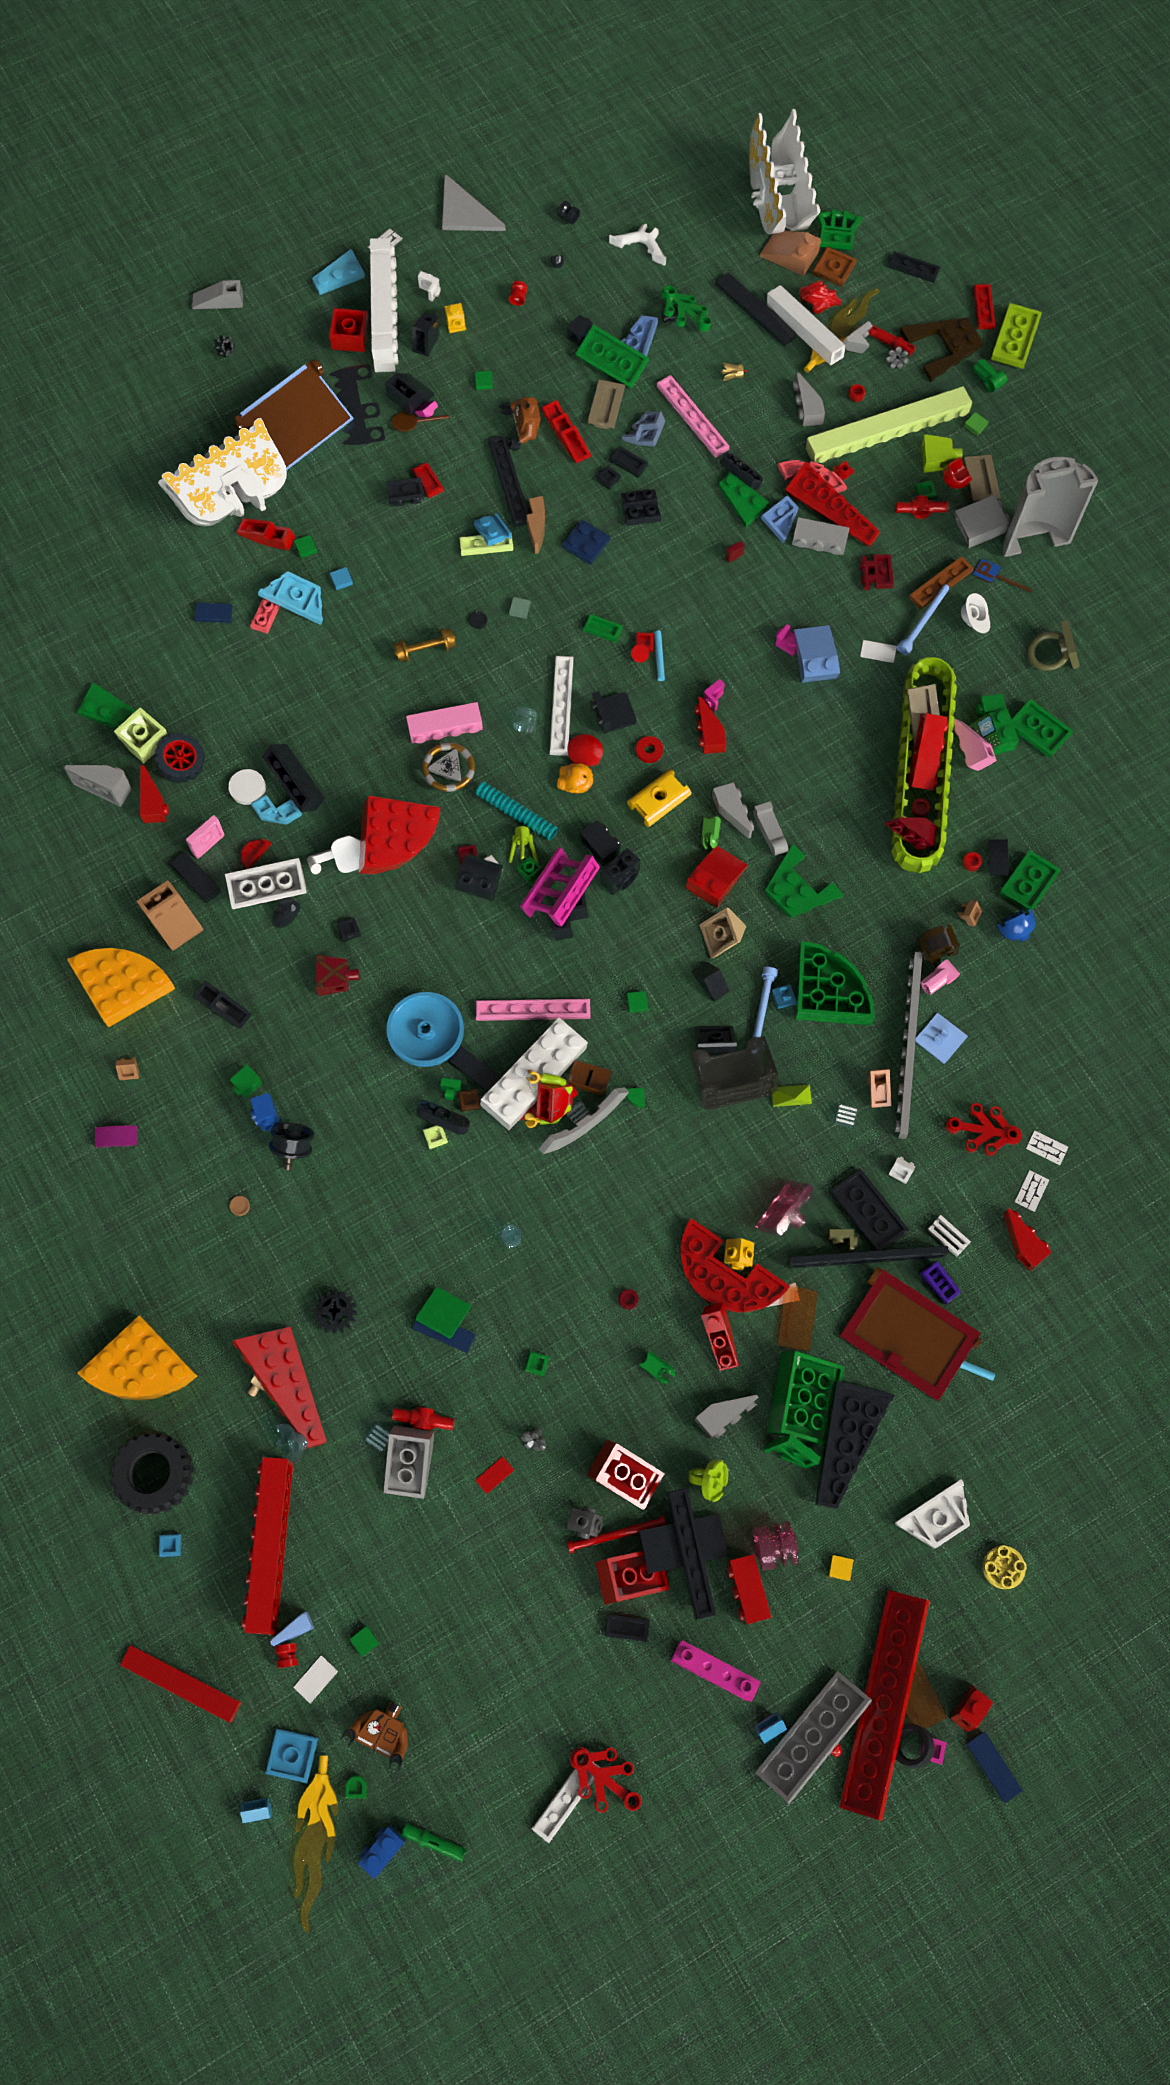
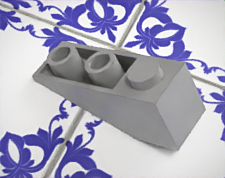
(220, 295)
(810, 403)
(729, 805)
(720, 1414)

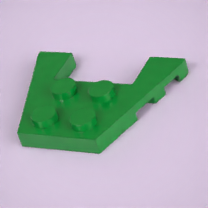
(792, 892)

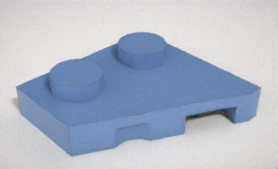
(781, 517)

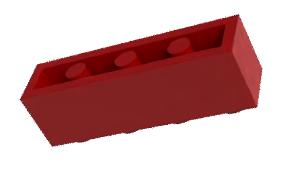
(927, 751)

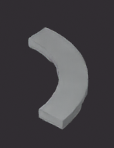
(565, 1137)

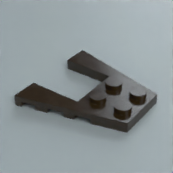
(957, 336)

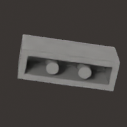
(820, 536)

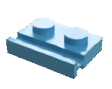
(492, 529)

